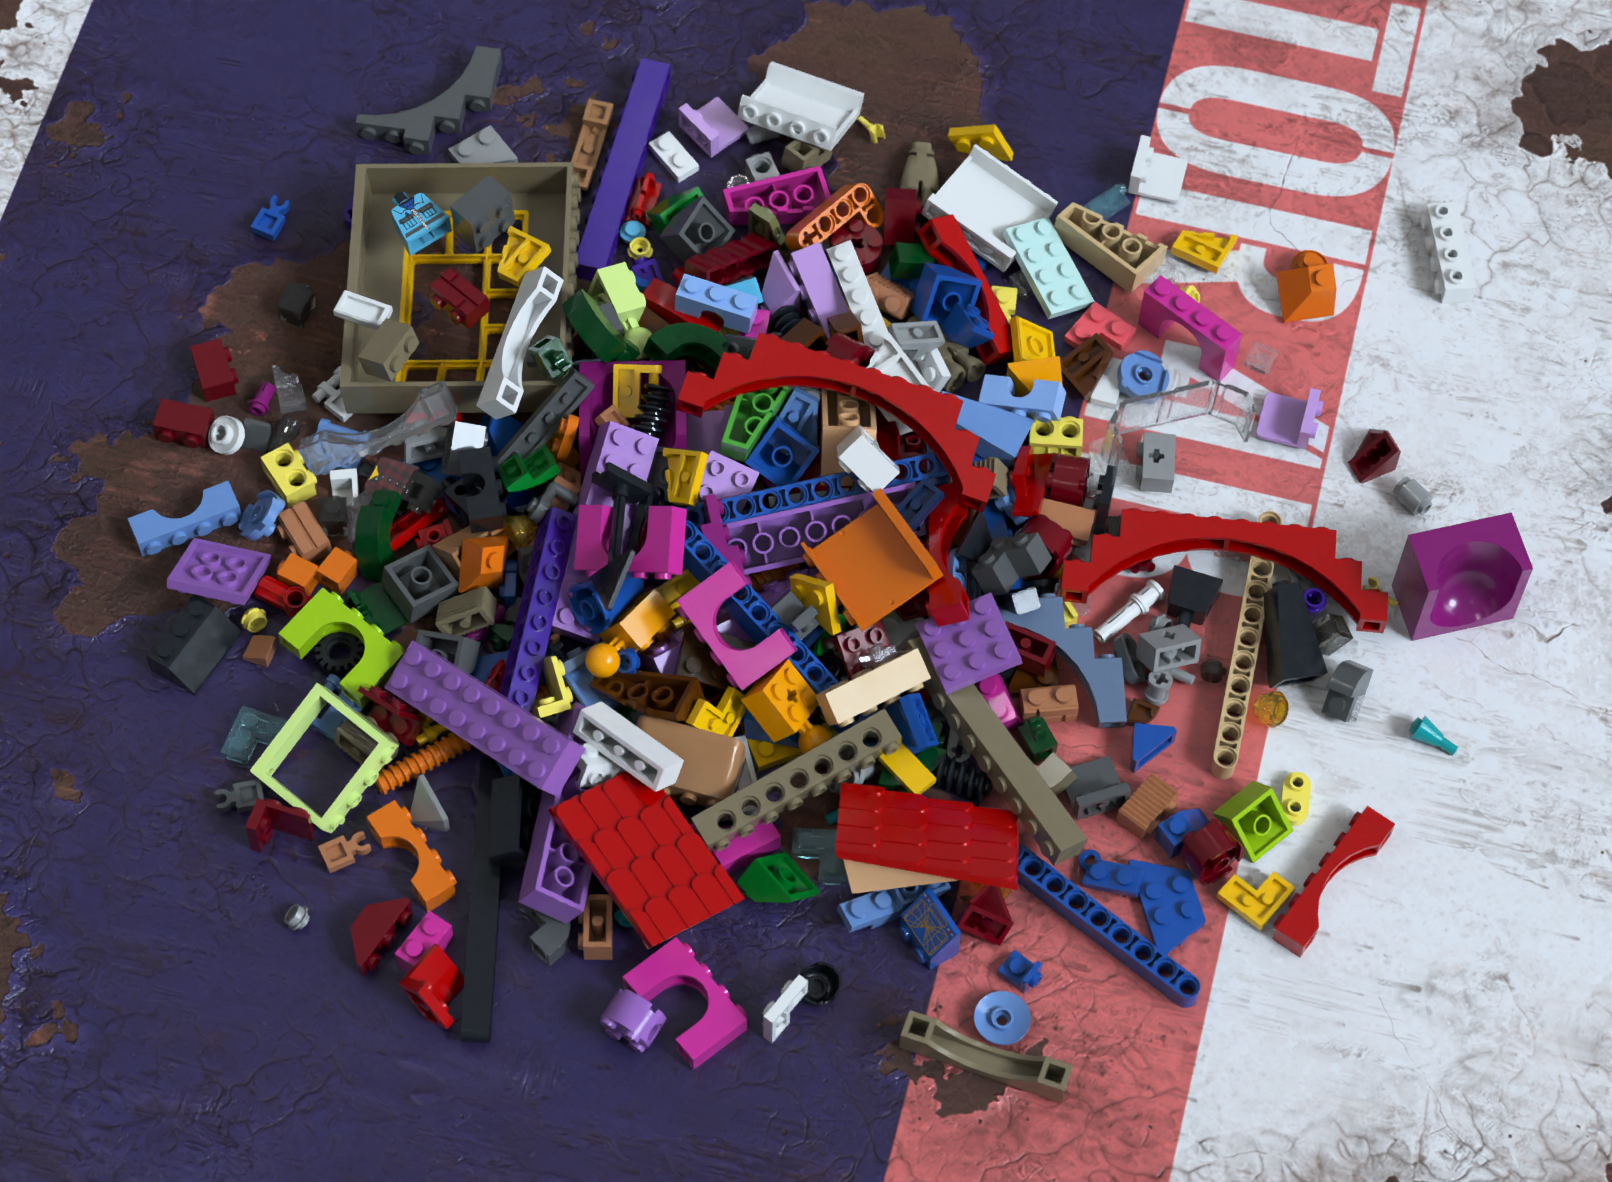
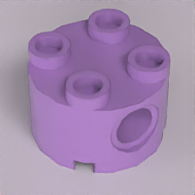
(632, 1019)

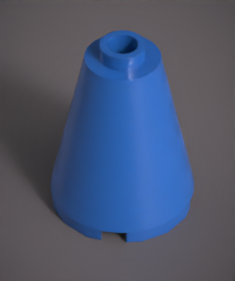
(589, 609)

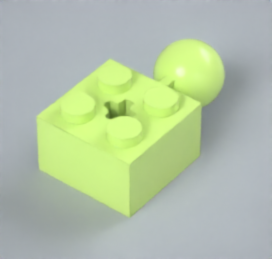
(619, 287)

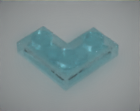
(248, 729)
(820, 845)

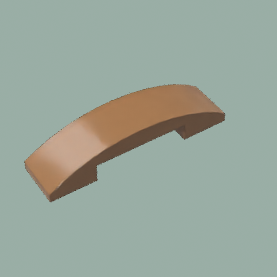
(591, 140)

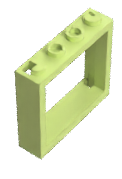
(292, 732)

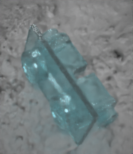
(1109, 201)

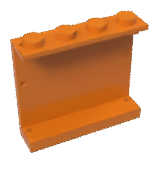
(873, 563)

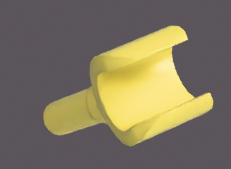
(874, 130)
(1373, 582)

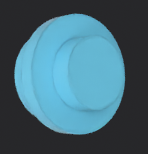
(632, 230)

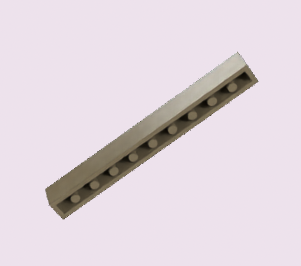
(1006, 766)

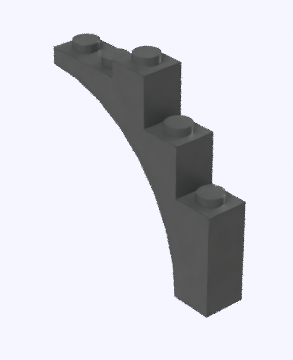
(445, 113)

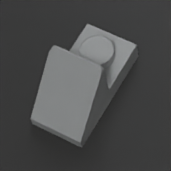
(917, 337)

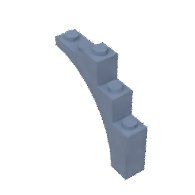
(1075, 645)

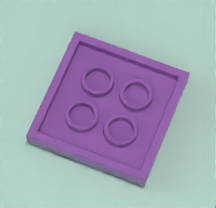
(218, 571)
(970, 648)

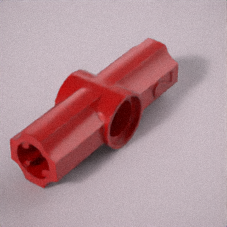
(281, 595)

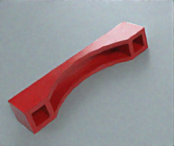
(949, 246)
(947, 597)
(1364, 839)

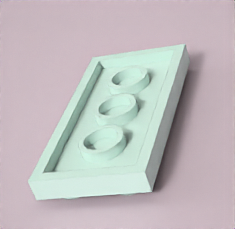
(1048, 267)

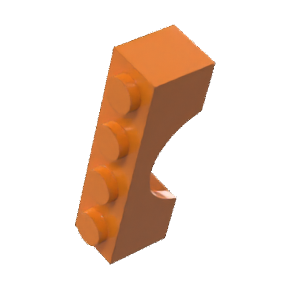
(394, 830)

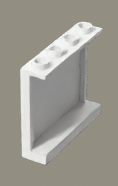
(802, 106)
(986, 201)

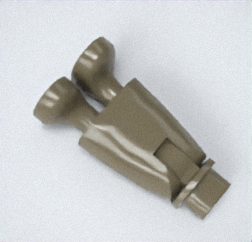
(921, 172)
(953, 355)

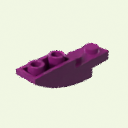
(719, 533)

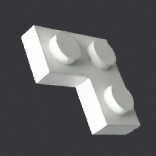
(778, 1013)

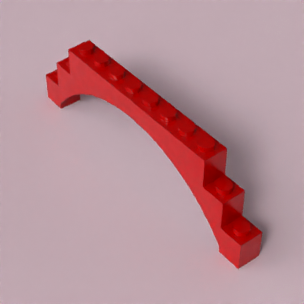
(788, 364)
(1295, 547)

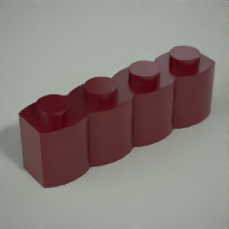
(732, 260)

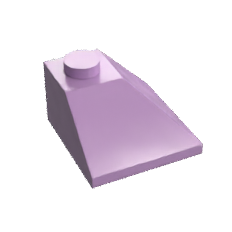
(779, 286)

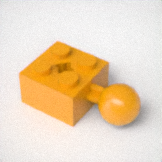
(632, 630)
(783, 703)

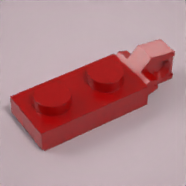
(408, 524)

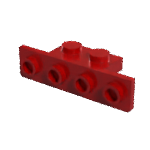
(1029, 481)

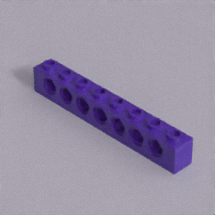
(537, 607)

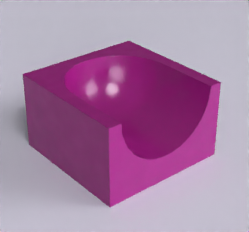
(601, 398)
(1461, 576)

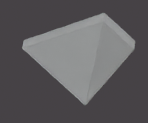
(426, 808)

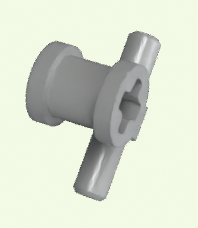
(1160, 682)

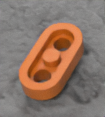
(567, 430)

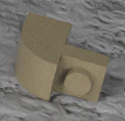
(803, 155)
(1056, 773)

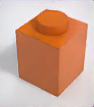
(338, 570)
(298, 572)

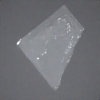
(1097, 466)

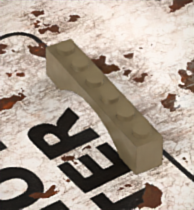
(1027, 1072)

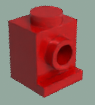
(433, 534)

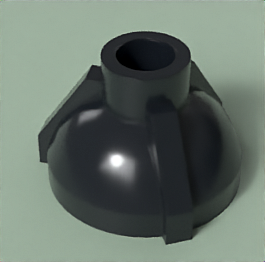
(1045, 585)

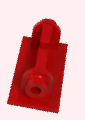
(643, 199)

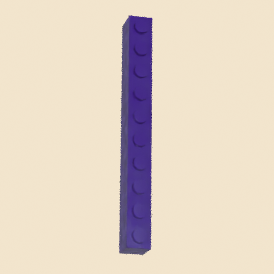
(622, 167)

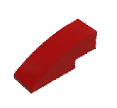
(661, 300)

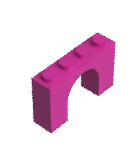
(1217, 339)
(660, 555)
(702, 607)
(674, 966)

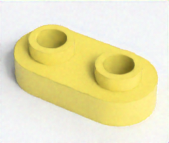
(1296, 797)

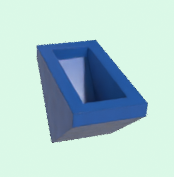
(1148, 742)

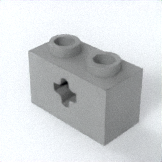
(1159, 449)
(1168, 648)

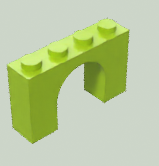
(327, 615)

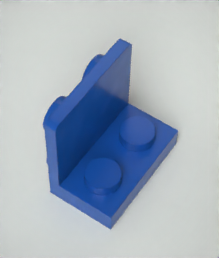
(912, 723)

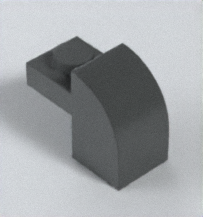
(795, 614)
(1344, 687)
(551, 938)

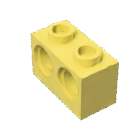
(1055, 439)
(284, 477)

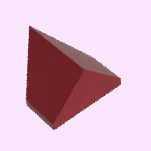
(1375, 456)
(986, 916)

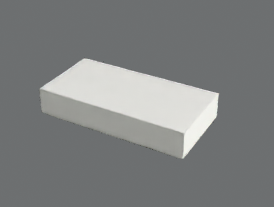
(362, 310)
(1107, 389)

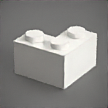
(862, 455)

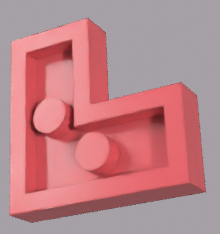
(1105, 323)

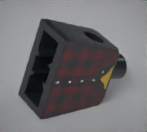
(388, 475)

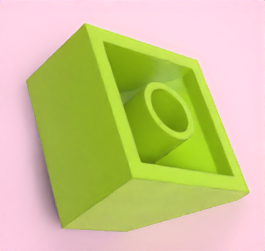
(1255, 819)

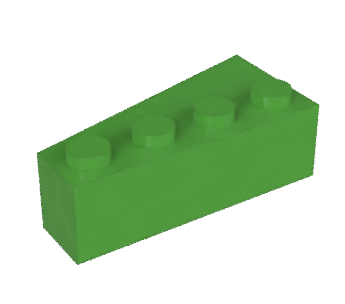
(750, 419)

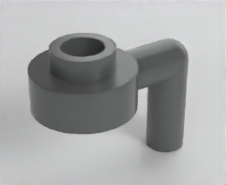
(538, 507)

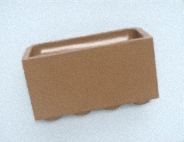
(710, 763)

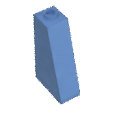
(998, 429)

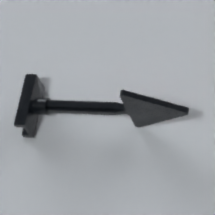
(624, 488)
(973, 545)

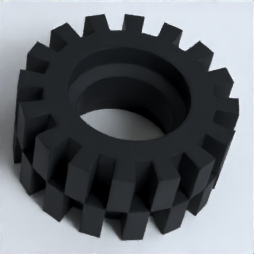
(335, 640)

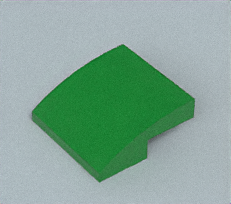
(528, 472)

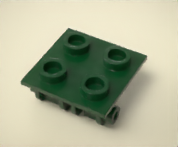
(376, 607)

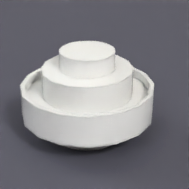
(226, 435)

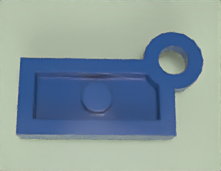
(1110, 876)

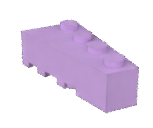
(817, 285)

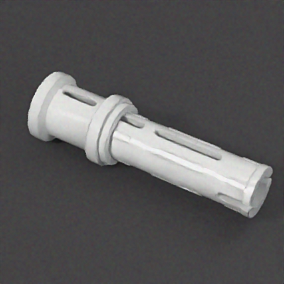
(1137, 604)

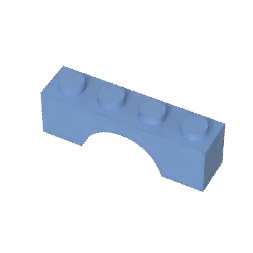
(158, 532)

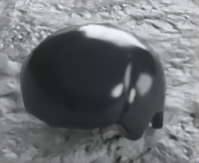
(823, 983)

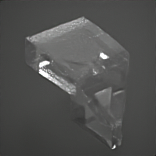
(289, 391)

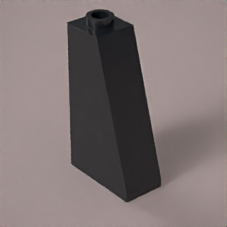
(1290, 637)

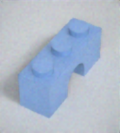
(733, 306)
(1042, 403)

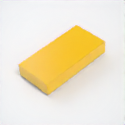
(908, 770)

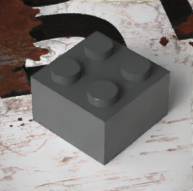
(483, 214)
(419, 583)

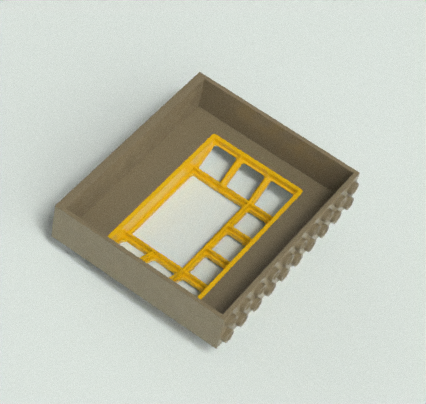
(381, 269)

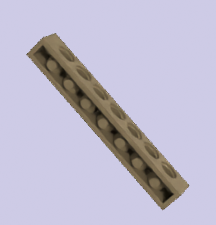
(876, 726)

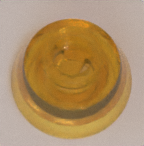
(520, 530)
(1271, 708)

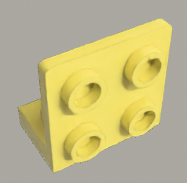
(560, 695)

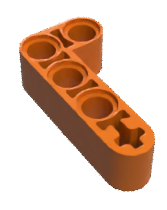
(830, 221)

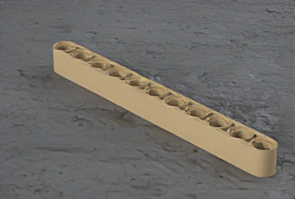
(1245, 656)

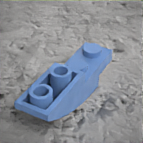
(883, 905)

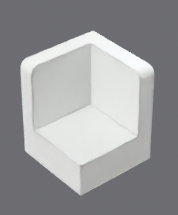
(345, 484)

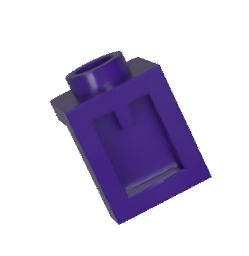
(646, 269)

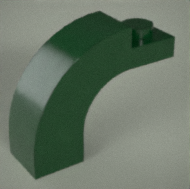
(908, 259)
(686, 340)

